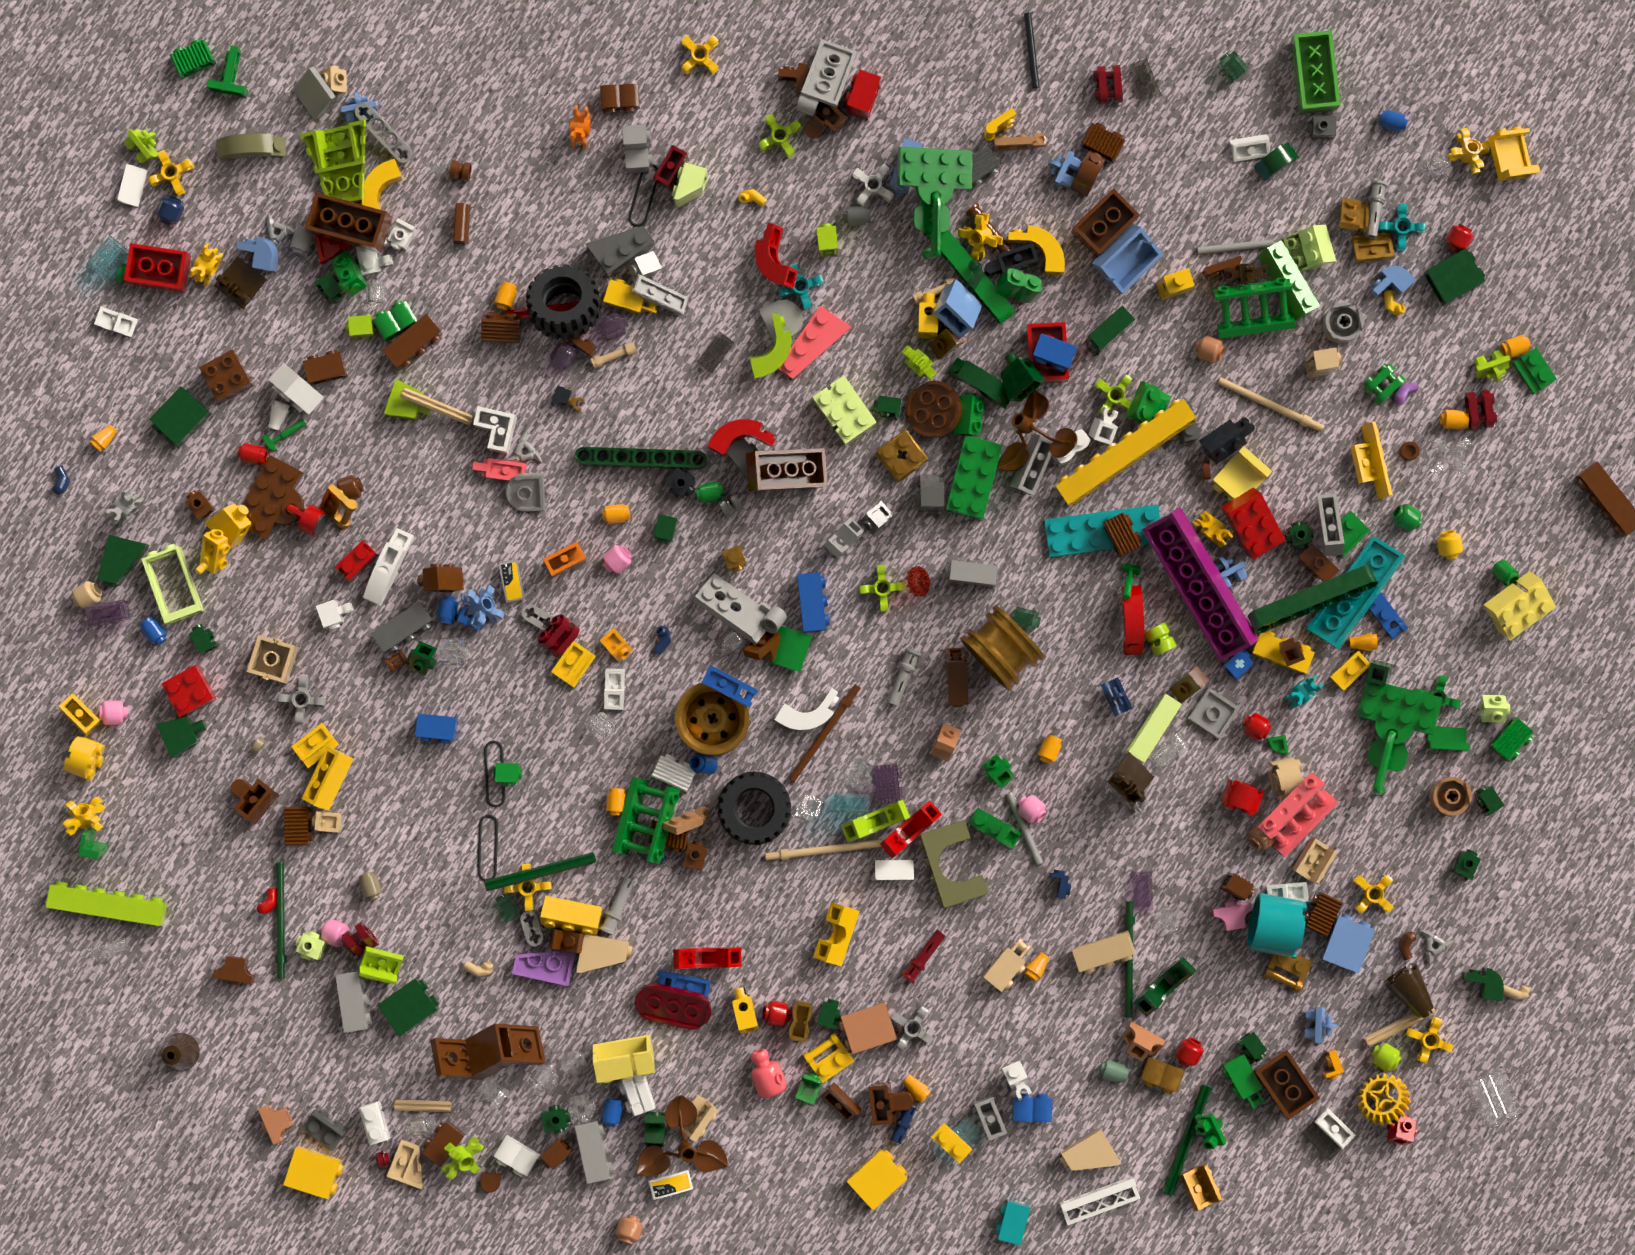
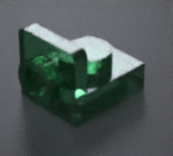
(507, 907)

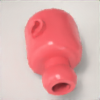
(767, 1075)

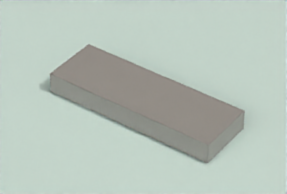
(659, 295)

